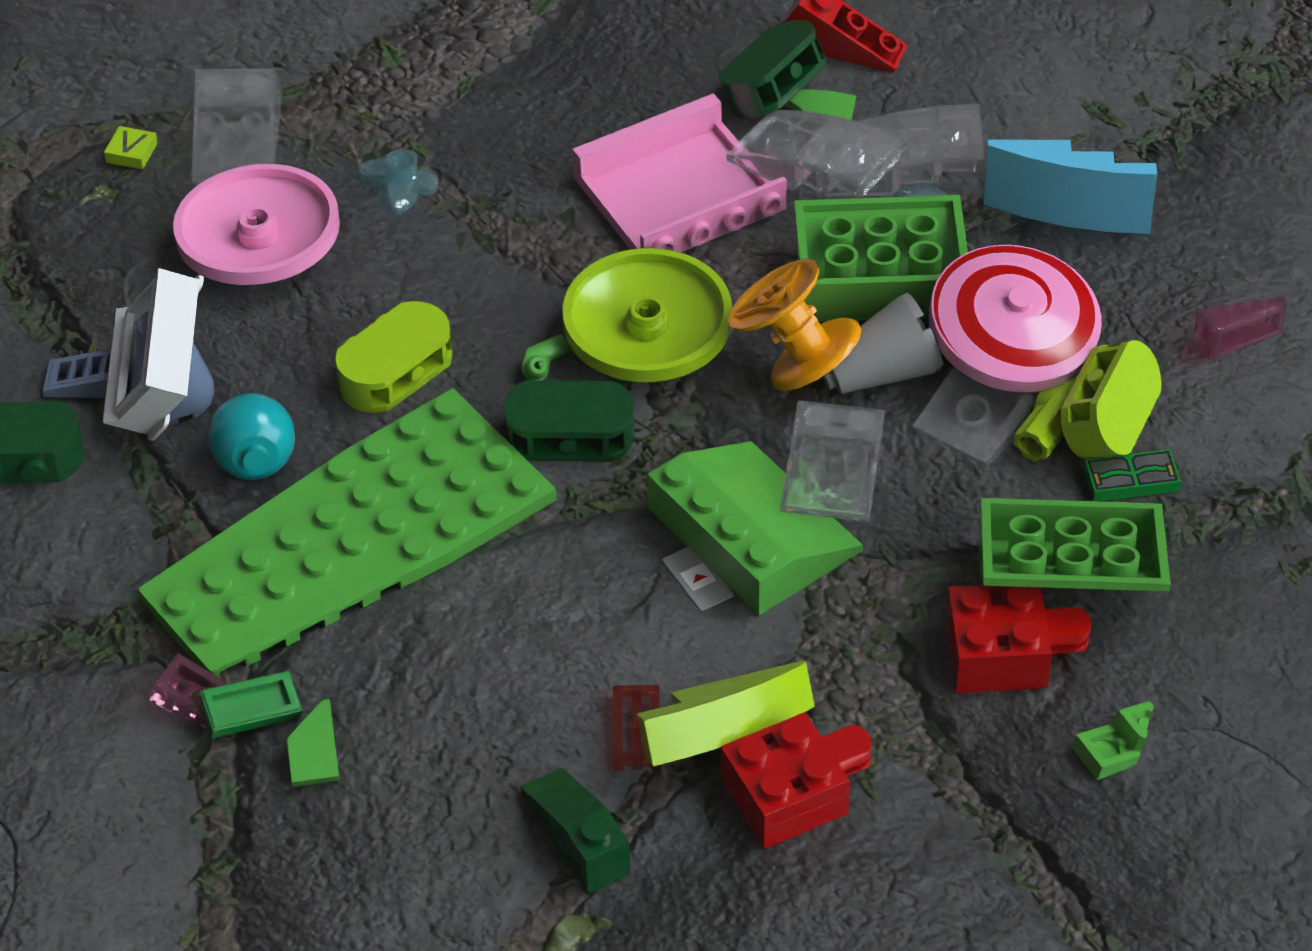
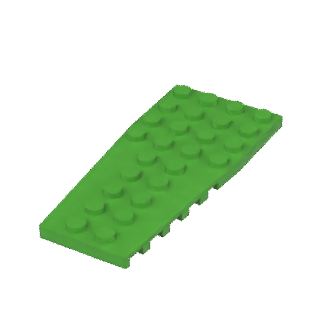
(346, 532)

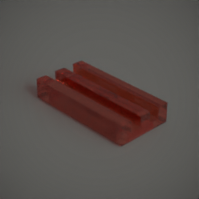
(636, 756)

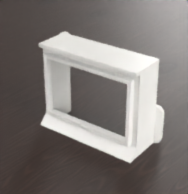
(167, 354)

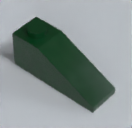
(580, 829)

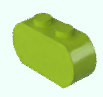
(394, 357)
(1111, 400)

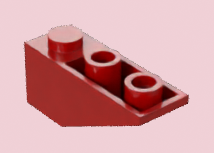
(849, 34)

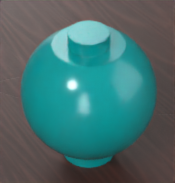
(251, 436)

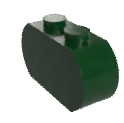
(772, 69)
(569, 420)
(39, 442)

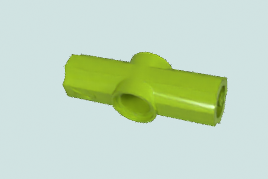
(1043, 426)

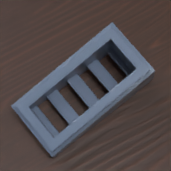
(82, 387)

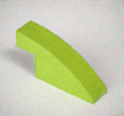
(724, 712)

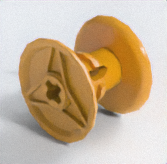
(809, 346)

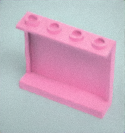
(671, 180)

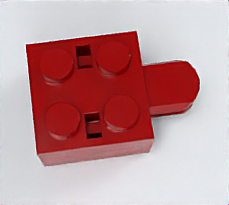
(1007, 638)
(793, 777)

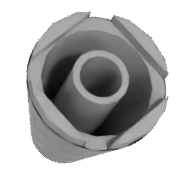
(889, 350)

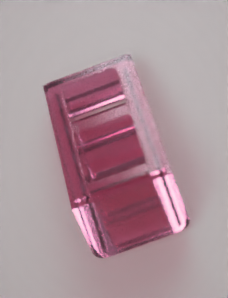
(1236, 325)
(179, 703)

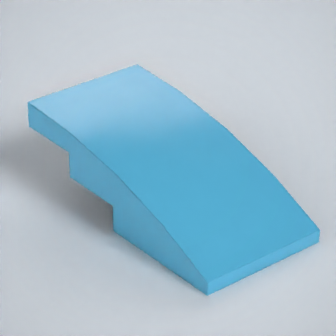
(1069, 187)

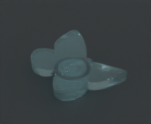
(403, 178)

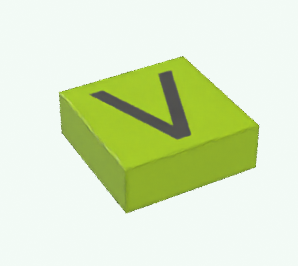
(131, 147)

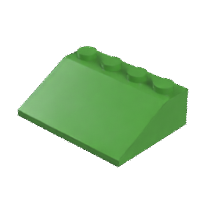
(877, 250)
(729, 515)
(1073, 544)

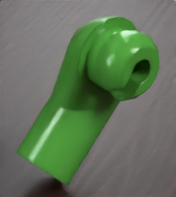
(538, 357)

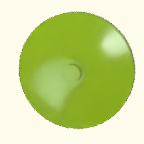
(647, 315)

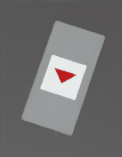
(697, 579)

